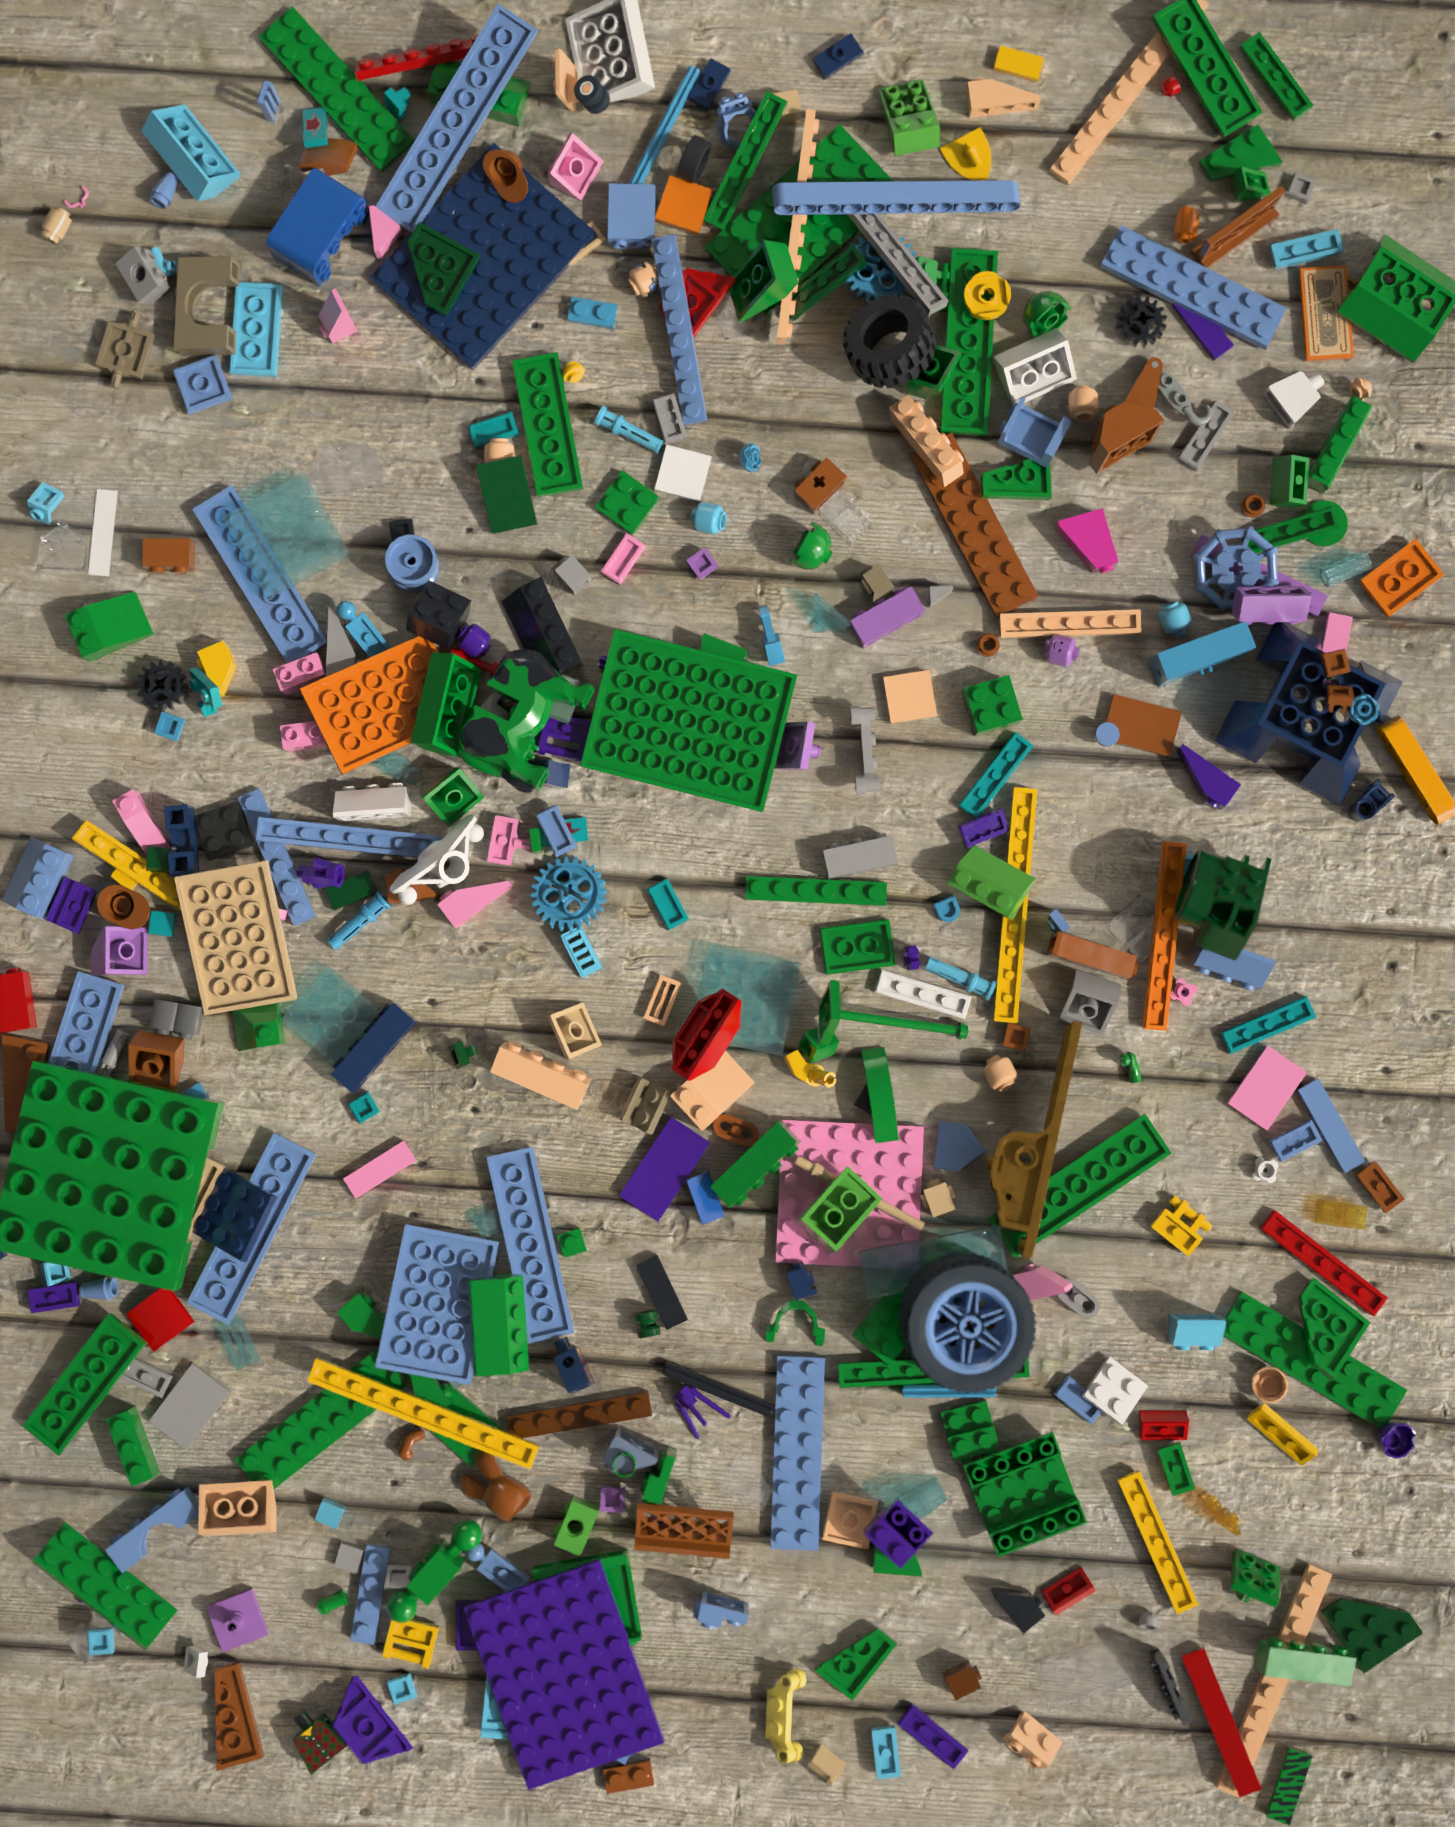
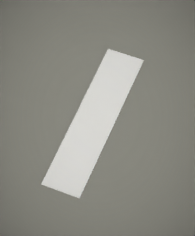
(102, 532)

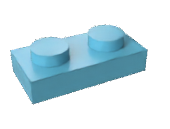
(886, 1752)

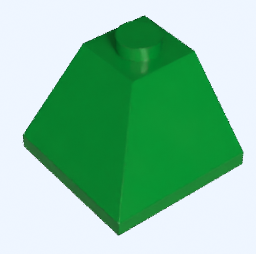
(935, 376)
(258, 1027)

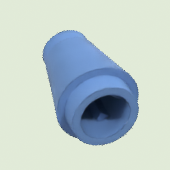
(164, 191)
(103, 1288)

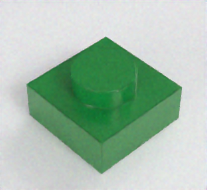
(572, 1242)

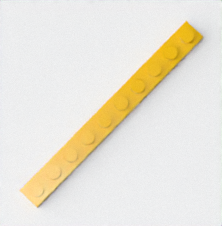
(1013, 931)
(423, 1413)

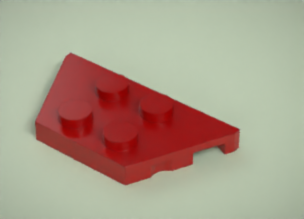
(703, 295)

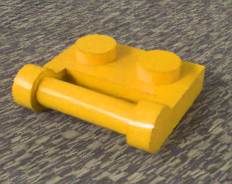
(413, 1634)

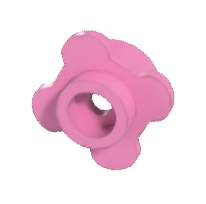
(1184, 998)

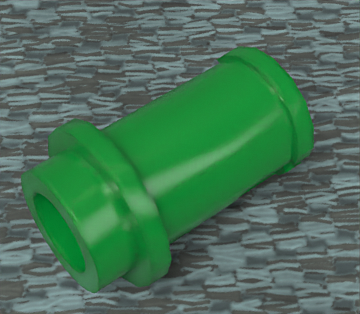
(332, 1602)

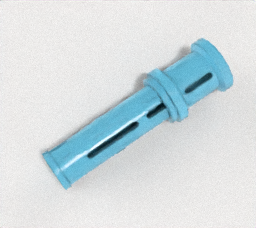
(617, 428)
(971, 982)

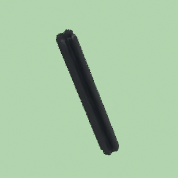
(718, 1389)

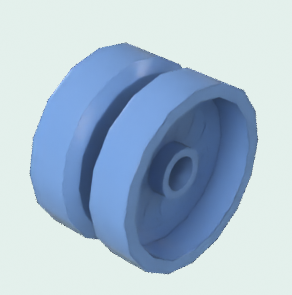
(400, 560)

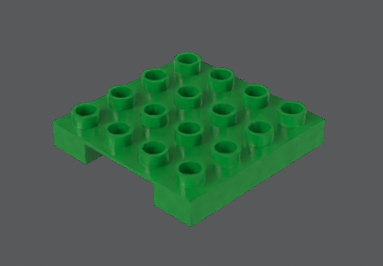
(106, 1174)

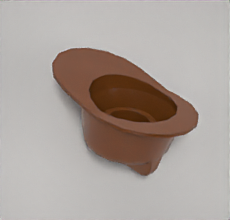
(506, 174)
(123, 907)

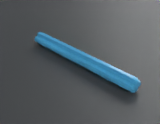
(665, 125)

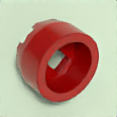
(1170, 86)

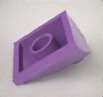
(120, 952)

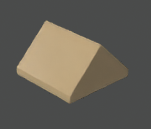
(574, 1031)

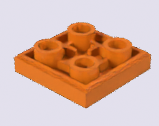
(684, 205)

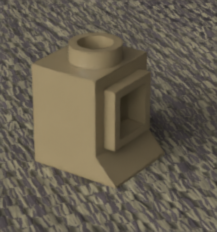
(876, 582)

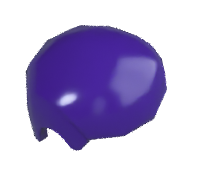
(1396, 1439)

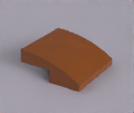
(333, 158)

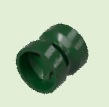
(647, 1323)

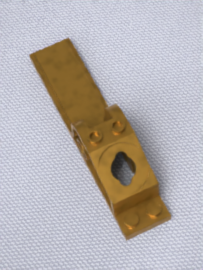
(1030, 1181)

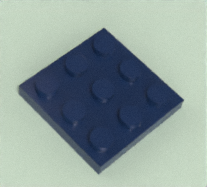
(234, 1215)

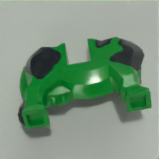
(506, 746)

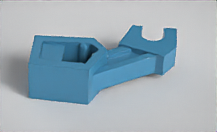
(771, 641)

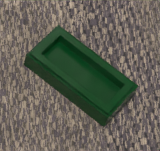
(351, 890)

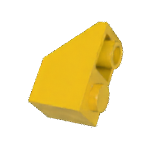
(218, 664)

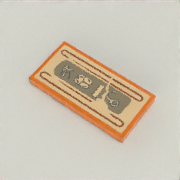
(1324, 331)

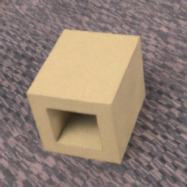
(792, 111)

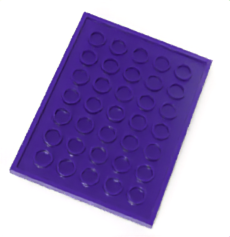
(564, 1674)

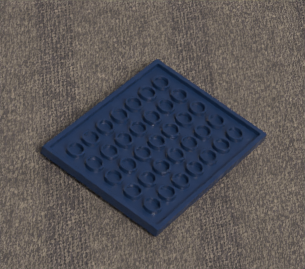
(521, 256)

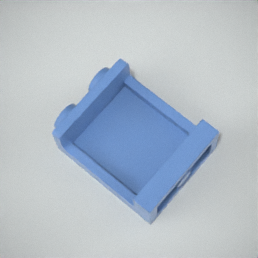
(631, 215)
(1032, 433)

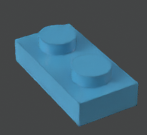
(592, 313)

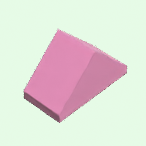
(384, 232)

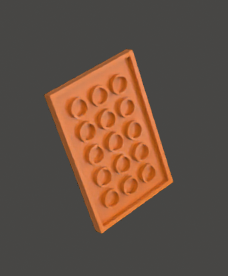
(370, 704)

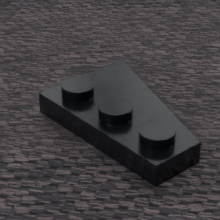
(1168, 1687)

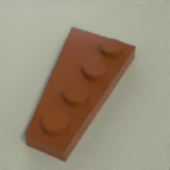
(17, 1062)
(235, 1721)

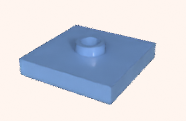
(202, 384)

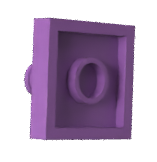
(797, 746)
(237, 1620)

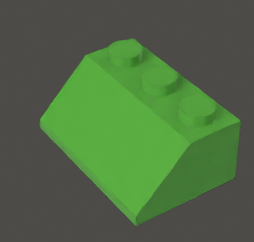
(991, 881)

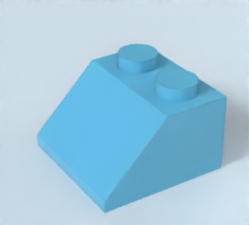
(1195, 1330)

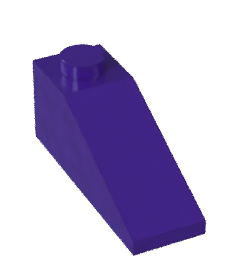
(1210, 781)

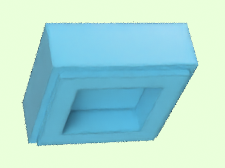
(100, 1641)
(401, 1688)

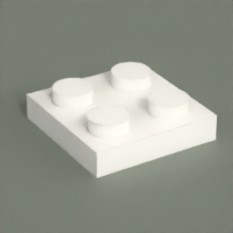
(1114, 1390)

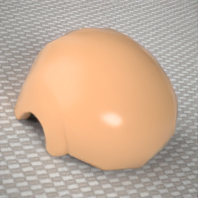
(1269, 1384)

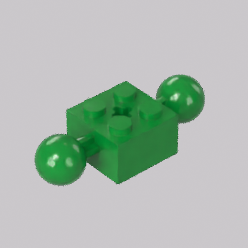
(436, 1572)

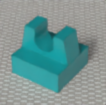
(397, 102)

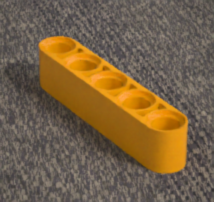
(1417, 769)

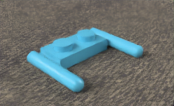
(492, 1721)

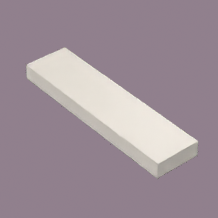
(922, 994)

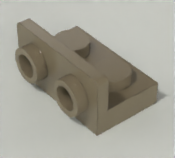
(645, 1105)

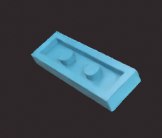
(1306, 249)

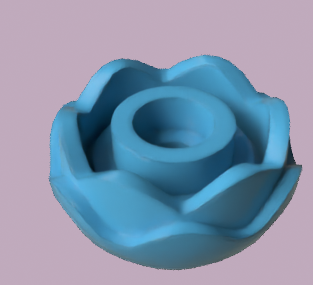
(749, 457)
(1371, 709)

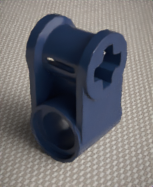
(1373, 799)

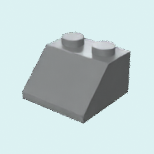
(1090, 1001)

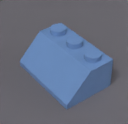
(37, 878)
(1249, 969)

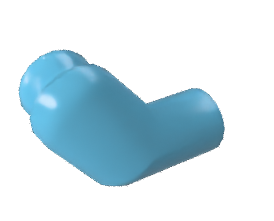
(166, 266)

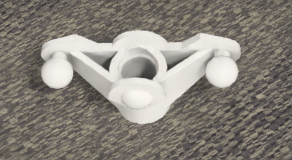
(433, 857)

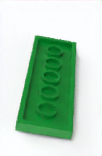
(1207, 66)
(547, 424)
(84, 1384)
(103, 1587)

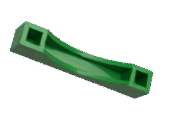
(364, 1317)

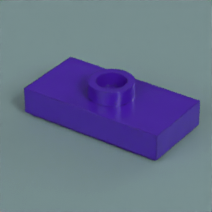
(983, 828)

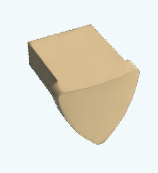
(827, 1765)

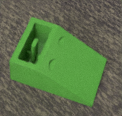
(910, 117)

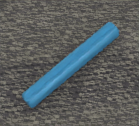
(937, 1391)

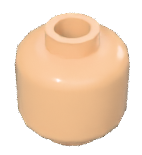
(1083, 403)
(498, 449)
(1000, 1073)

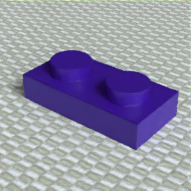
(54, 1297)

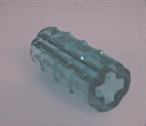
(1345, 568)

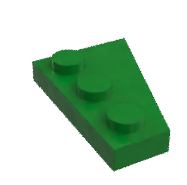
(1247, 150)
(1018, 482)

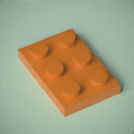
(1401, 578)

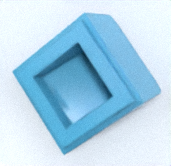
(54, 1273)
(330, 1513)

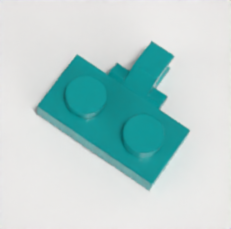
(207, 690)

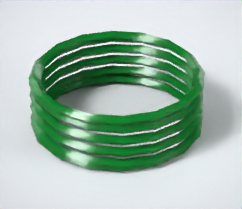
(622, 1475)

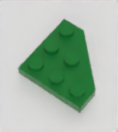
(1329, 1327)

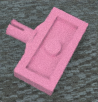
(505, 841)

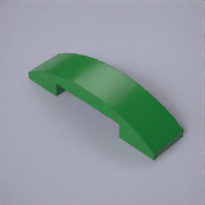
(880, 1095)

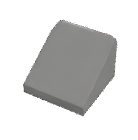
(937, 593)

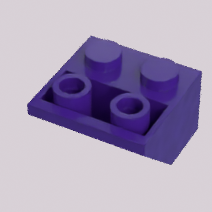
(897, 1532)

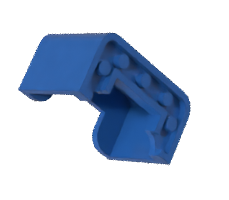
(315, 225)

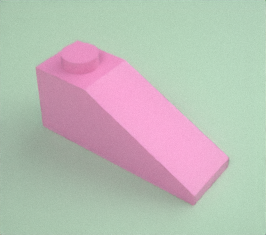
(335, 318)
(140, 820)
(467, 902)

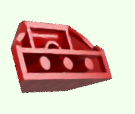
(706, 1034)

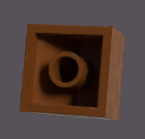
(156, 1059)

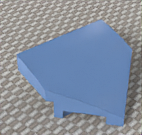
(956, 1147)

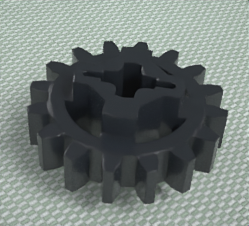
(1151, 318)
(168, 678)

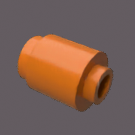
(1186, 225)

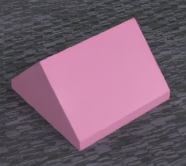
(574, 168)

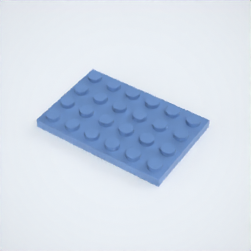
(429, 1304)

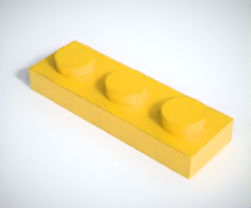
(1282, 1434)

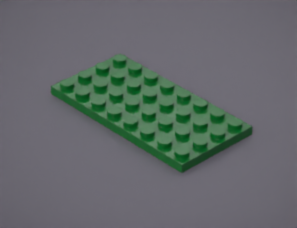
(835, 160)

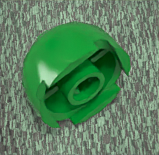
(1045, 312)
(812, 548)

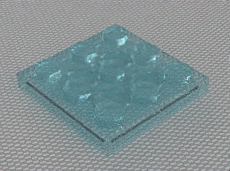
(331, 1015)

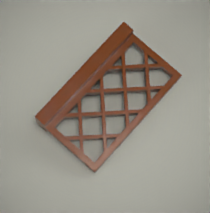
(1238, 230)
(686, 1540)

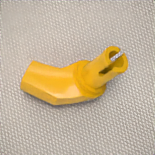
(808, 1072)

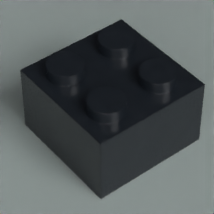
(438, 615)

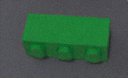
(133, 1446)

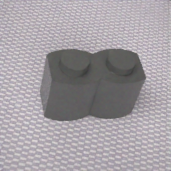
(176, 1017)

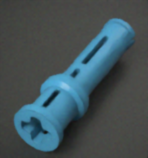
(366, 914)

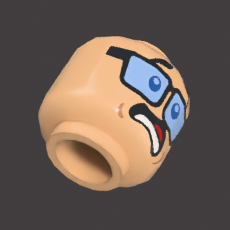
(644, 279)

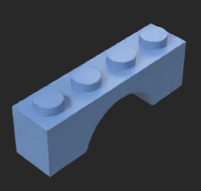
(131, 1547)

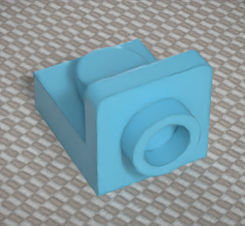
(43, 502)

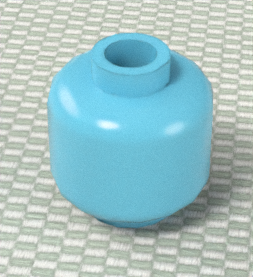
(709, 518)
(1174, 618)

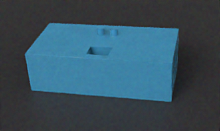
(1202, 654)

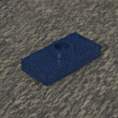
(838, 56)
(709, 84)

